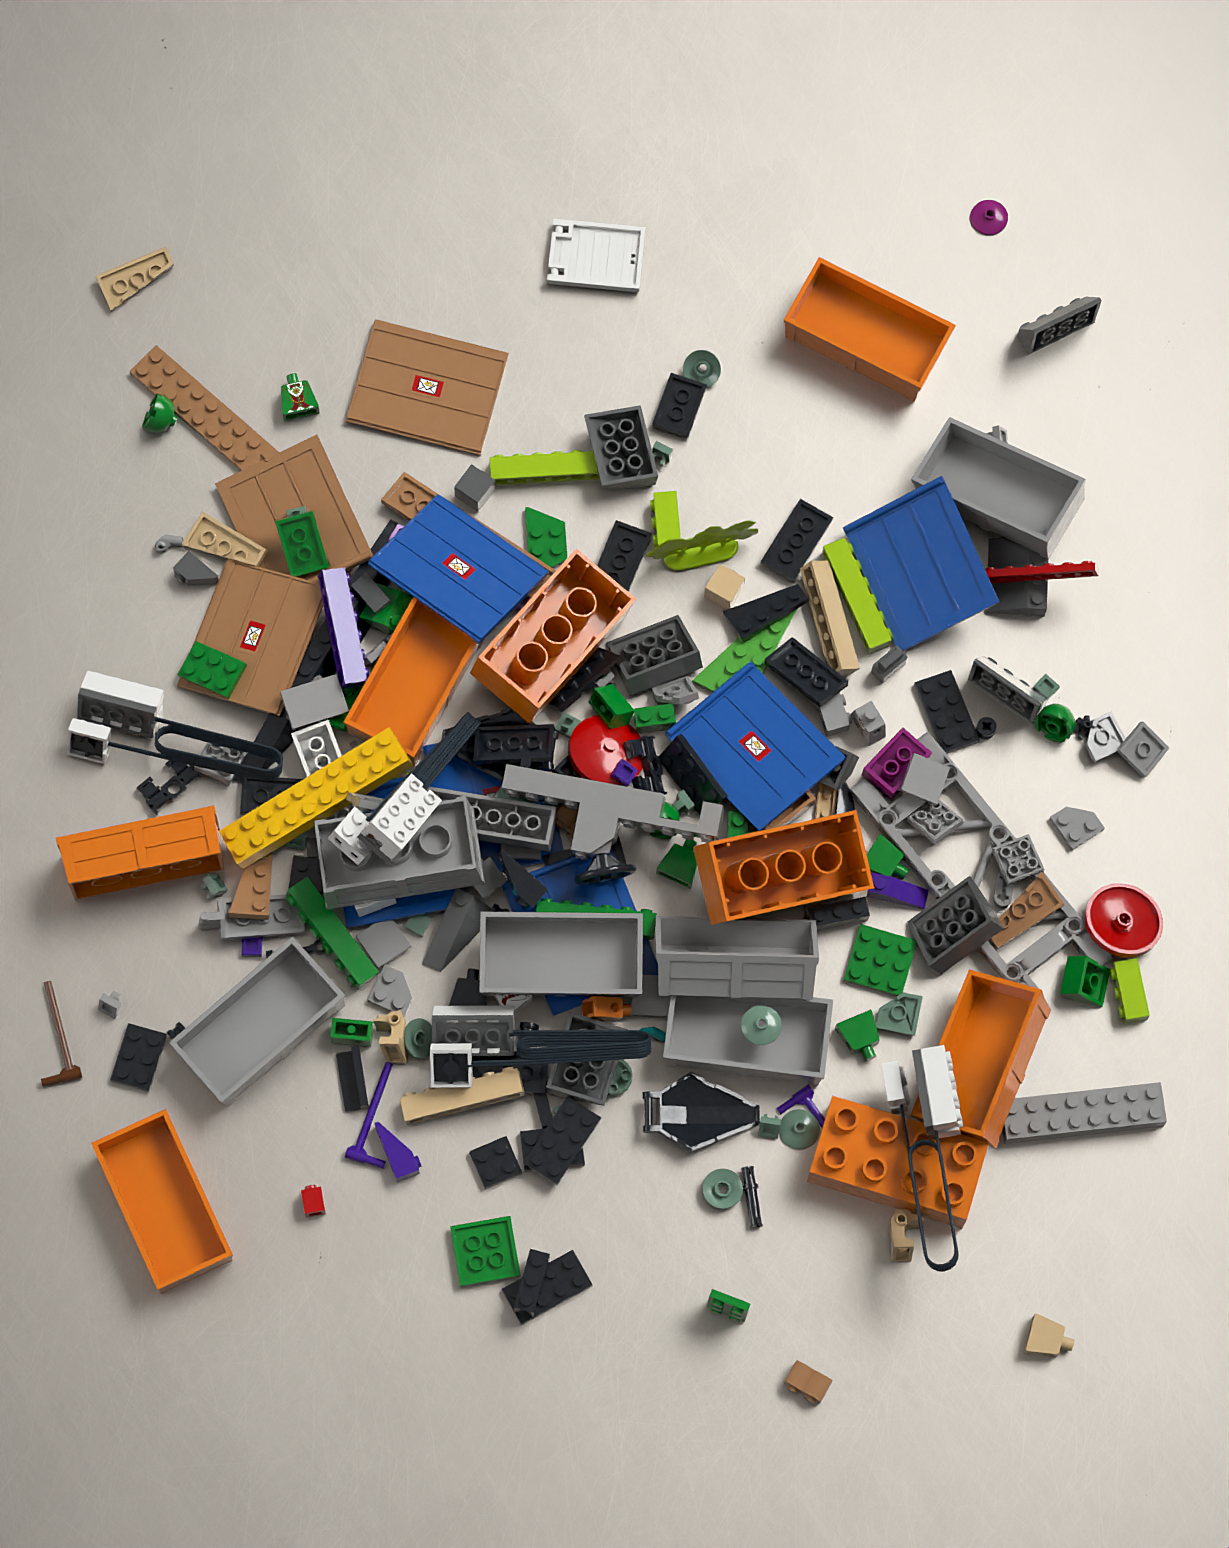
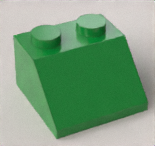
(391, 615)
(1084, 982)

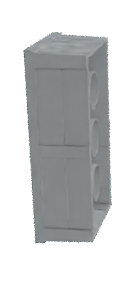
(1003, 486)
(435, 859)
(561, 954)
(736, 957)
(259, 1021)
(709, 1037)

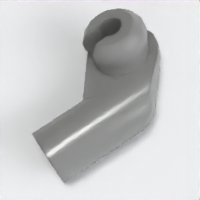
(167, 541)

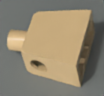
(1046, 1338)

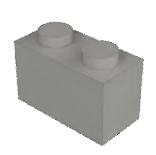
(834, 716)

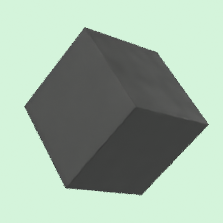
(474, 488)
(492, 877)

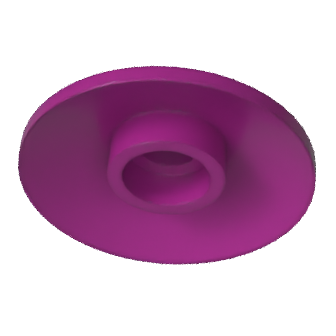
(985, 224)

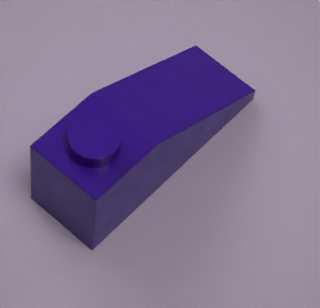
(897, 891)
(400, 1157)

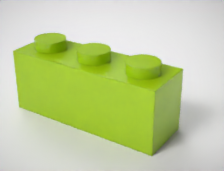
(666, 516)
(1129, 991)

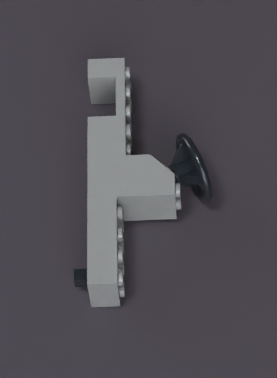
(600, 813)

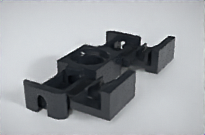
(645, 748)
(158, 797)

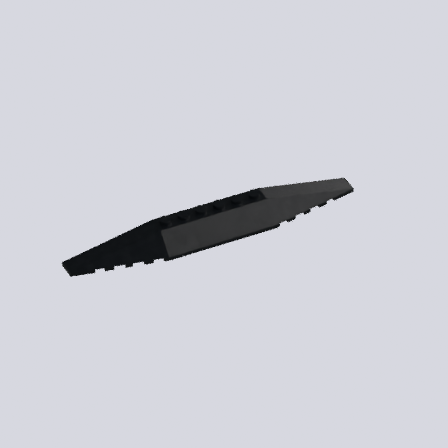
(316, 661)

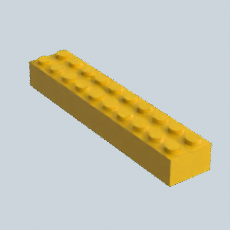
(315, 798)

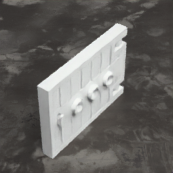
(596, 255)

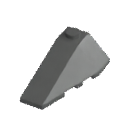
(456, 929)

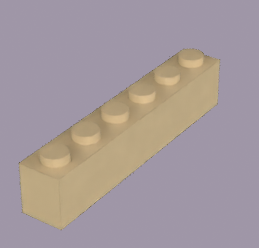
(829, 617)
(451, 1100)

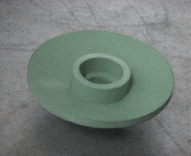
(692, 368)
(757, 1034)
(418, 1038)
(795, 1138)
(726, 1179)

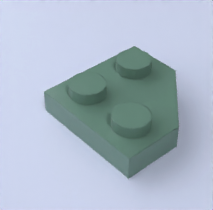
(900, 1014)

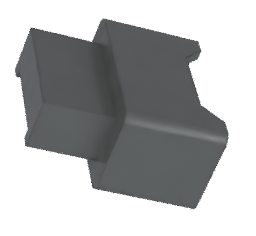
(889, 664)

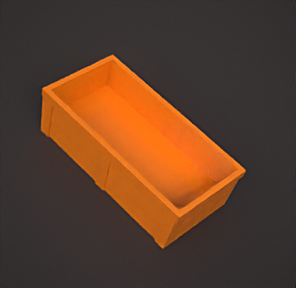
(867, 328)
(413, 680)
(142, 852)
(990, 1048)
(162, 1201)

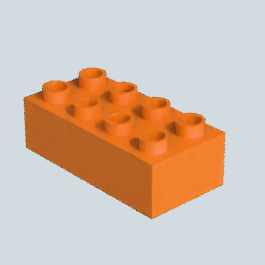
(552, 636)
(783, 867)
(867, 1157)

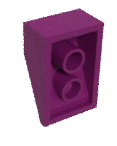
(891, 762)

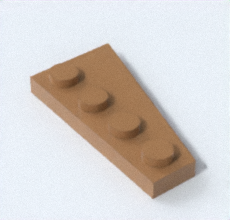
(253, 891)
(1030, 908)

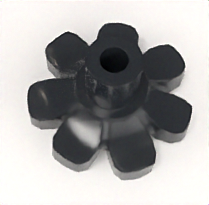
(1083, 726)

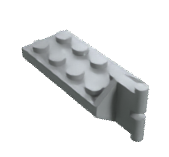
(281, 921)

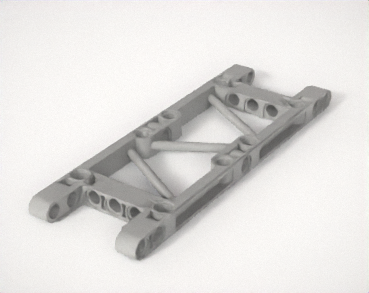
(1043, 949)

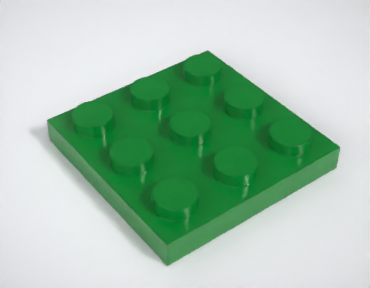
(880, 960)
(485, 1251)

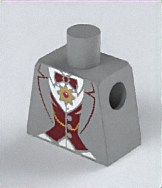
(868, 721)

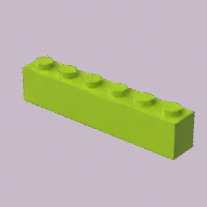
(543, 467)
(857, 596)

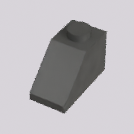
(194, 572)
(841, 772)

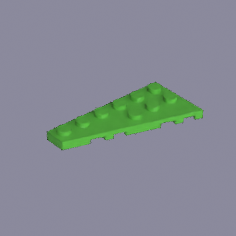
(741, 653)

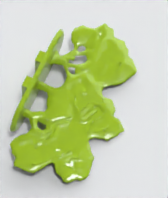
(704, 548)

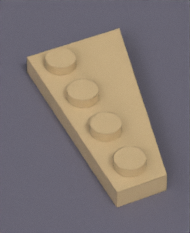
(128, 279)
(220, 540)

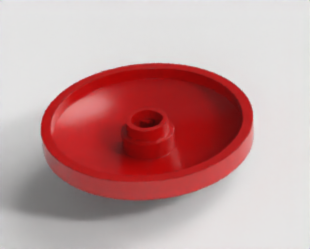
(597, 749)
(1123, 920)

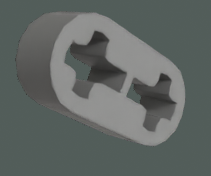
(998, 891)

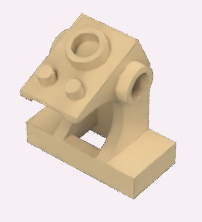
(392, 1046)
(901, 1247)

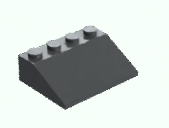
(1059, 323)
(622, 448)
(1022, 597)
(655, 654)
(1006, 688)
(954, 926)
(583, 1080)

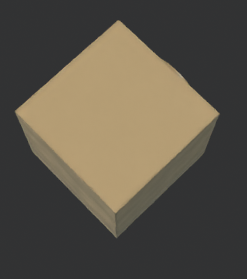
(724, 587)

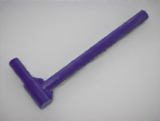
(803, 1097)
(357, 1152)

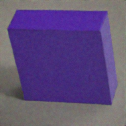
(624, 772)
(252, 947)

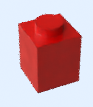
(313, 1201)

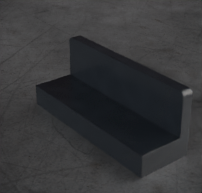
(352, 1080)

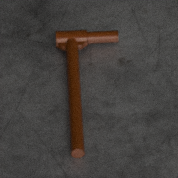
(70, 1071)

